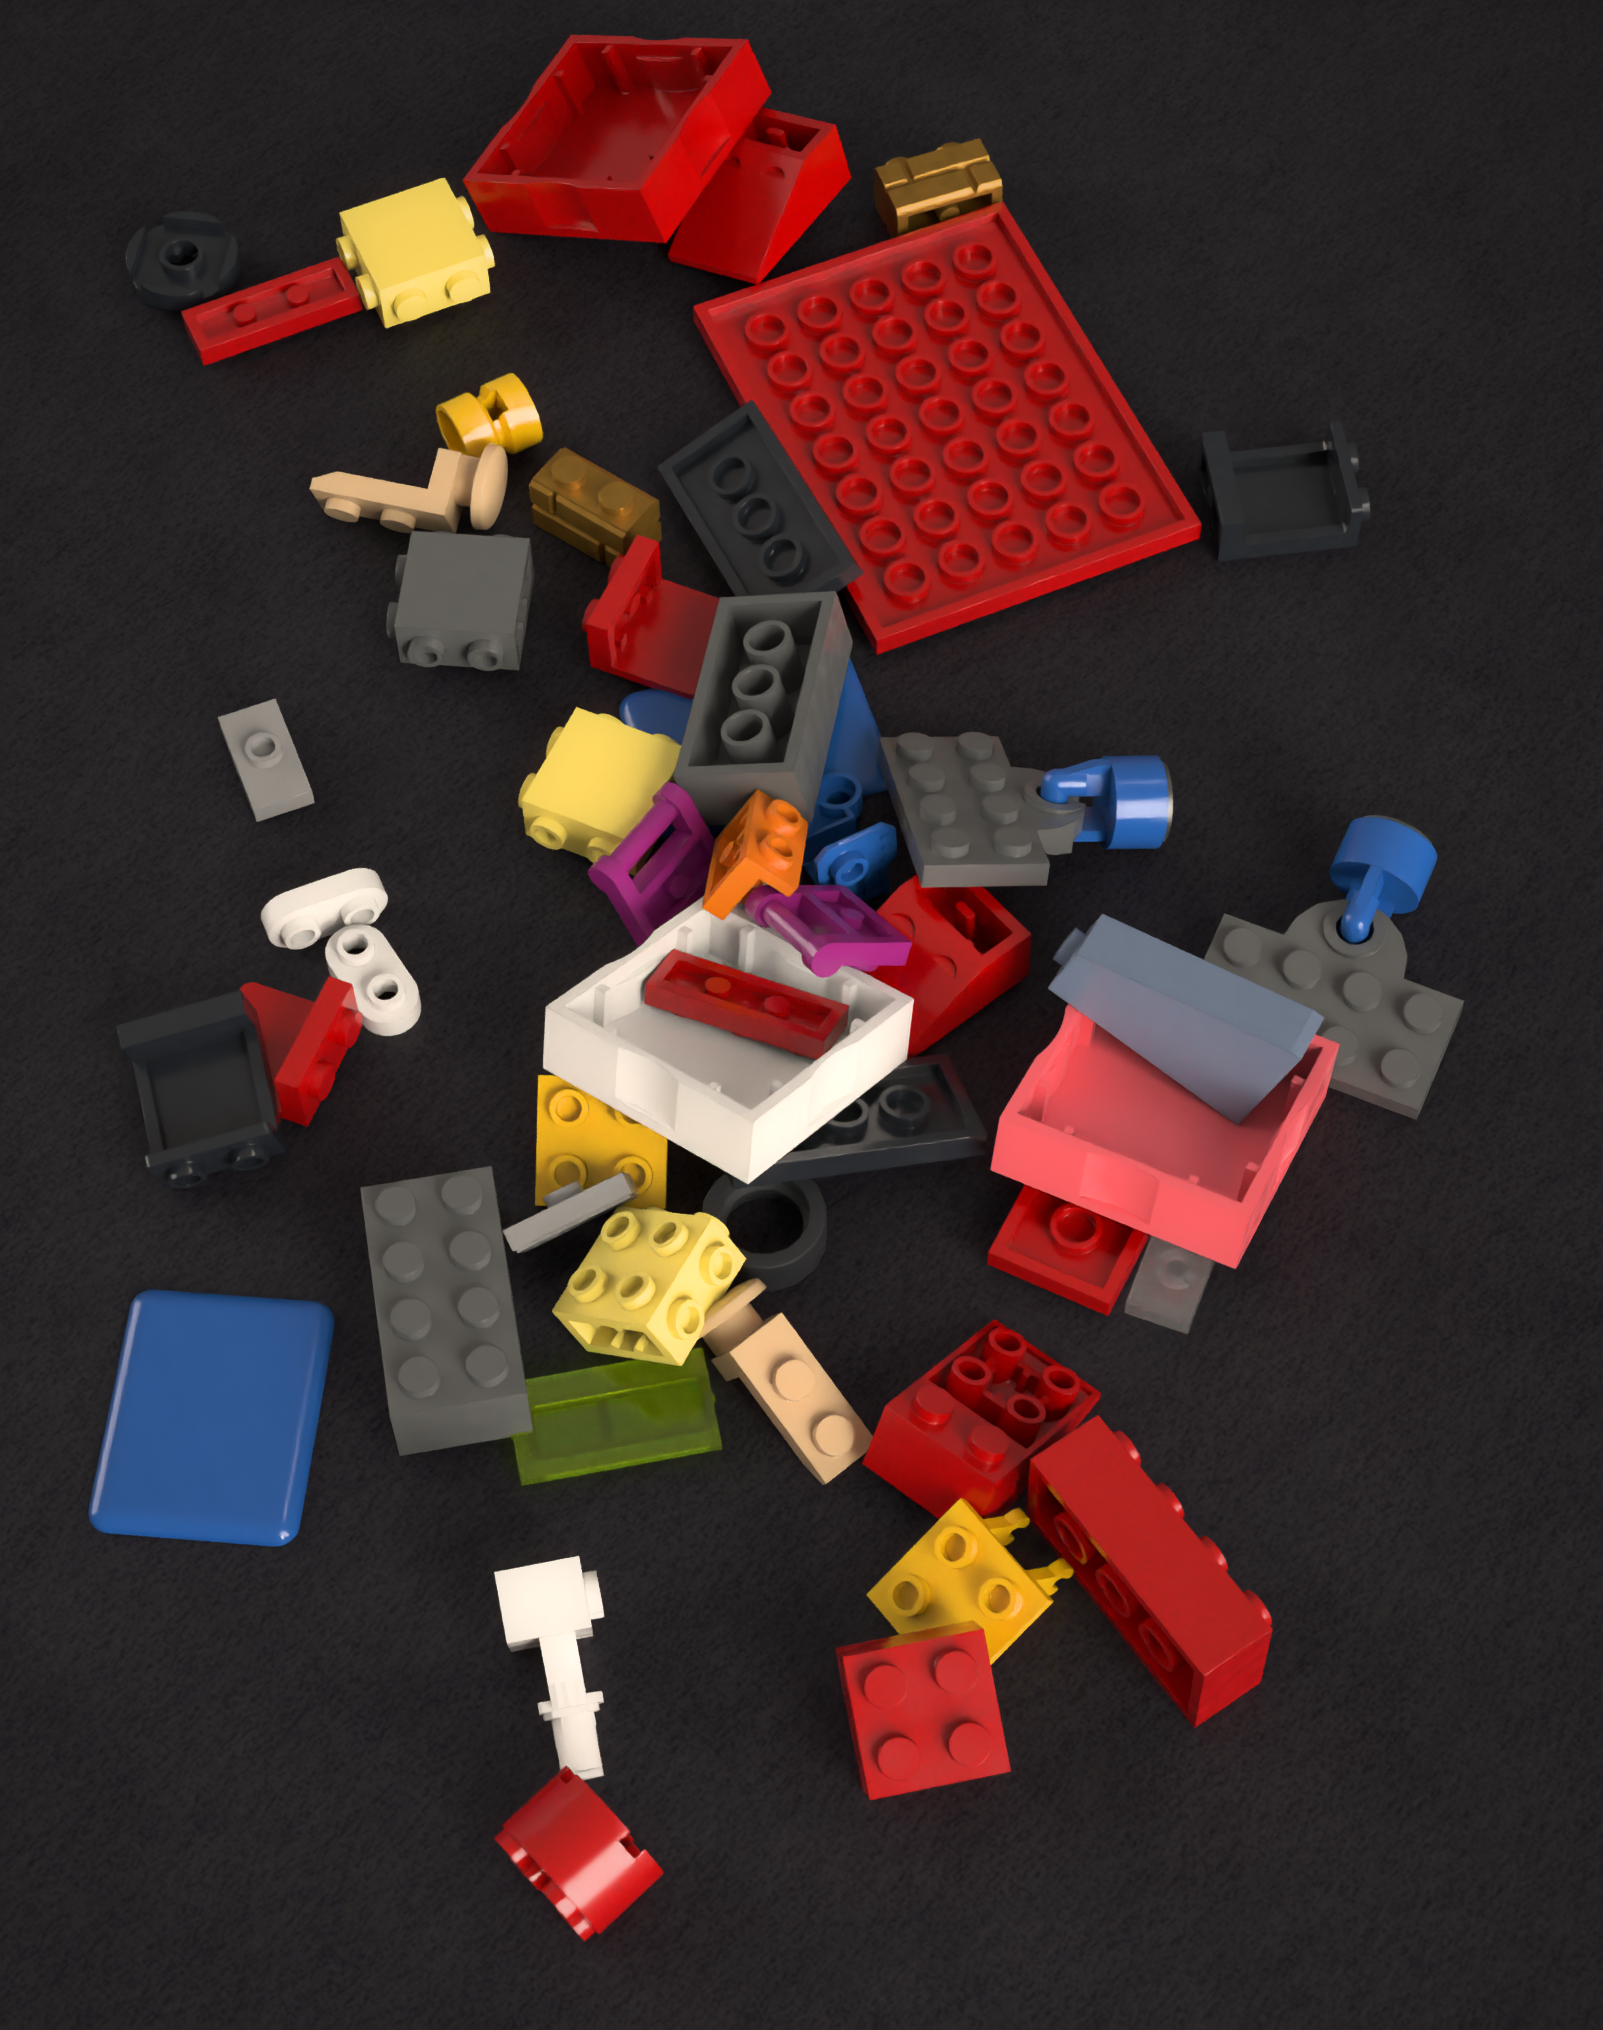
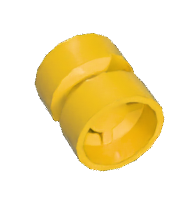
(498, 415)

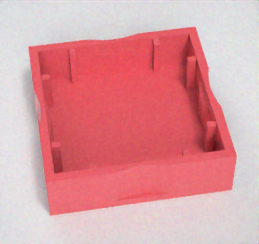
(1147, 1151)

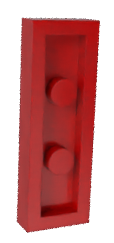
(271, 310)
(746, 1004)

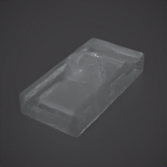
(1169, 1285)

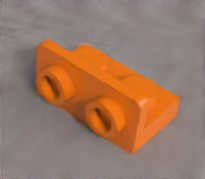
(756, 847)

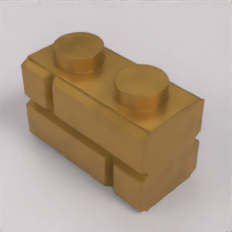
(935, 186)
(591, 507)

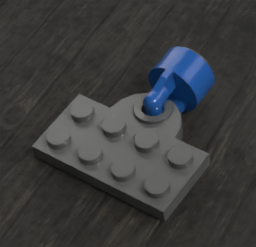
(992, 823)
(1352, 966)

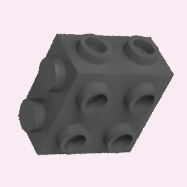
(462, 600)

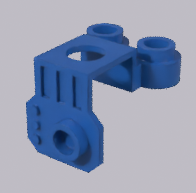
(837, 851)

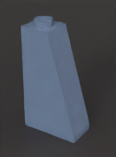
(1185, 1014)

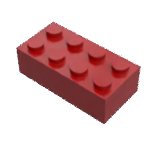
(1149, 1569)

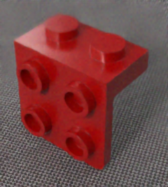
(649, 625)
(305, 1042)

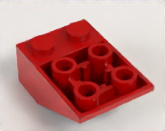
(762, 196)
(959, 958)
(977, 1423)

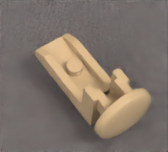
(454, 483)
(785, 1382)

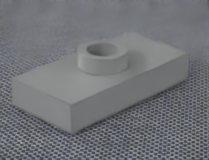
(266, 760)
(569, 1209)

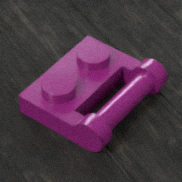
(672, 876)
(829, 928)

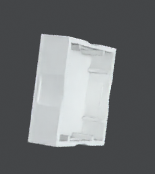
(703, 1085)

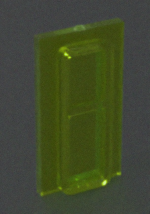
(616, 1418)

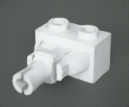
(551, 1609)

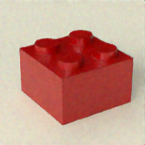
(922, 1709)

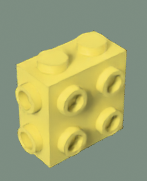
(415, 252)
(596, 785)
(649, 1284)

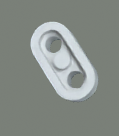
(323, 908)
(371, 975)

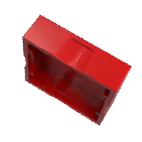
(618, 137)

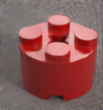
(581, 1851)

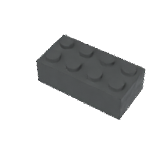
(765, 703)
(445, 1311)

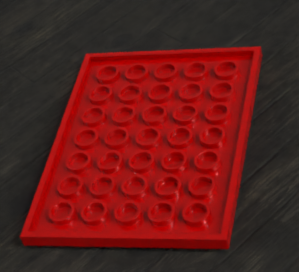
(949, 424)

